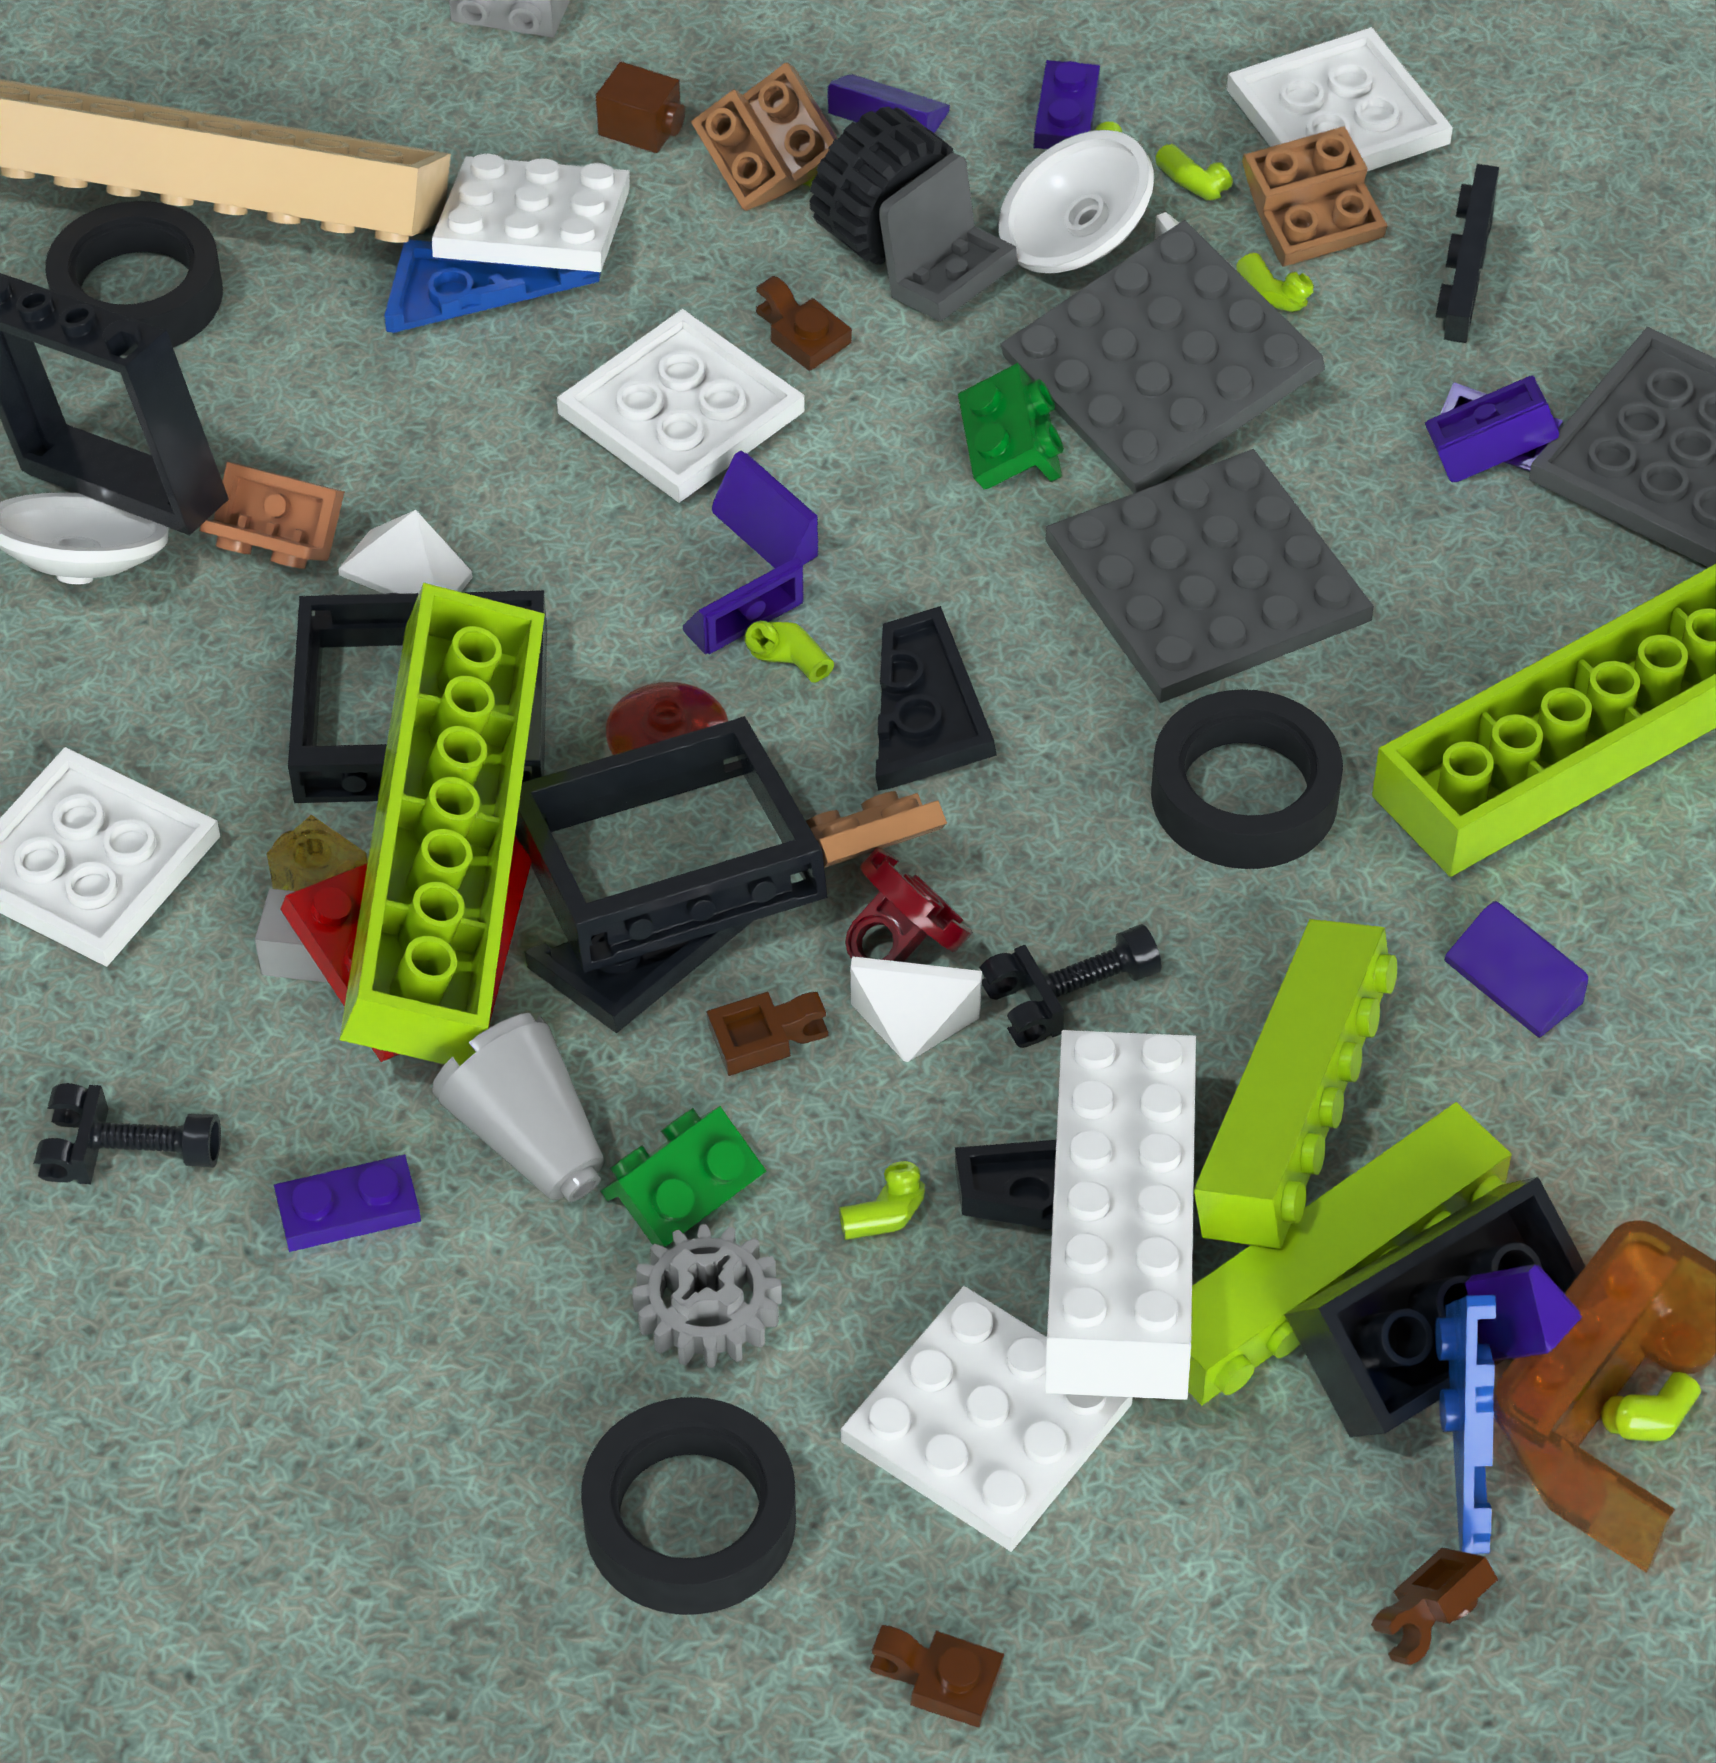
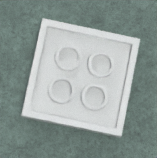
(1341, 84)
(531, 213)
(680, 405)
(94, 854)
(973, 1420)

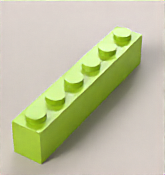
(1295, 1084)
(1397, 1195)

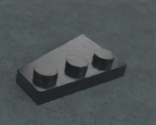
(1468, 252)
(927, 703)
(626, 988)
(1008, 1182)

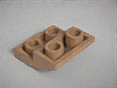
(766, 137)
(1313, 196)
(881, 824)

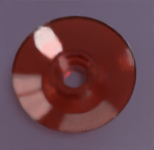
(640, 714)

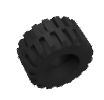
(866, 169)

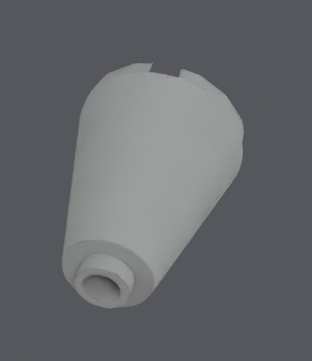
(524, 1106)

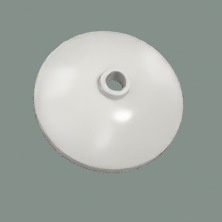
(1077, 201)
(76, 536)

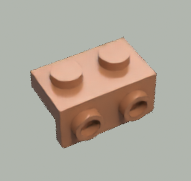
(275, 514)

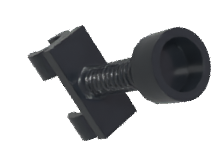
(1043, 1015)
(87, 1109)

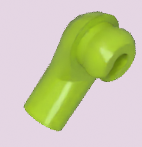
(1191, 176)
(1284, 295)
(788, 644)
(890, 1209)
(1651, 1415)

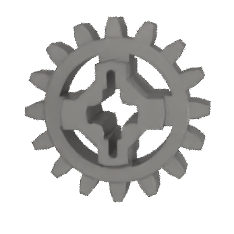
(707, 1295)

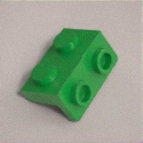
(1010, 427)
(684, 1177)

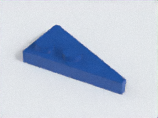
(443, 288)
(1469, 1413)

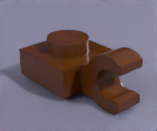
(805, 331)
(758, 1032)
(1437, 1591)
(949, 1677)

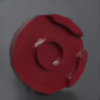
(907, 909)

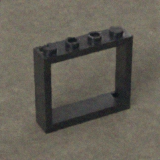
(174, 483)
(363, 620)
(687, 903)

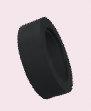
(142, 228)
(1253, 719)
(679, 1429)

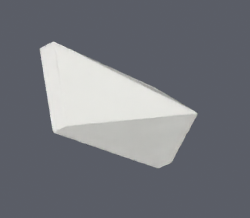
(403, 557)
(914, 1002)

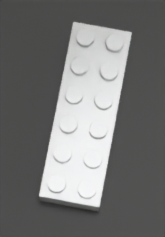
(1122, 1216)

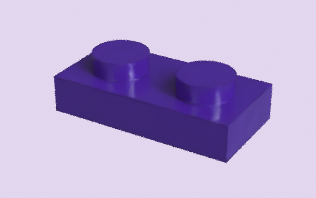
(1066, 102)
(347, 1203)

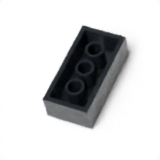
(1377, 1326)

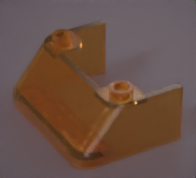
(1636, 1301)

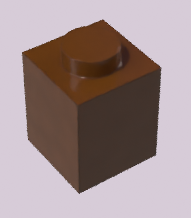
(639, 107)

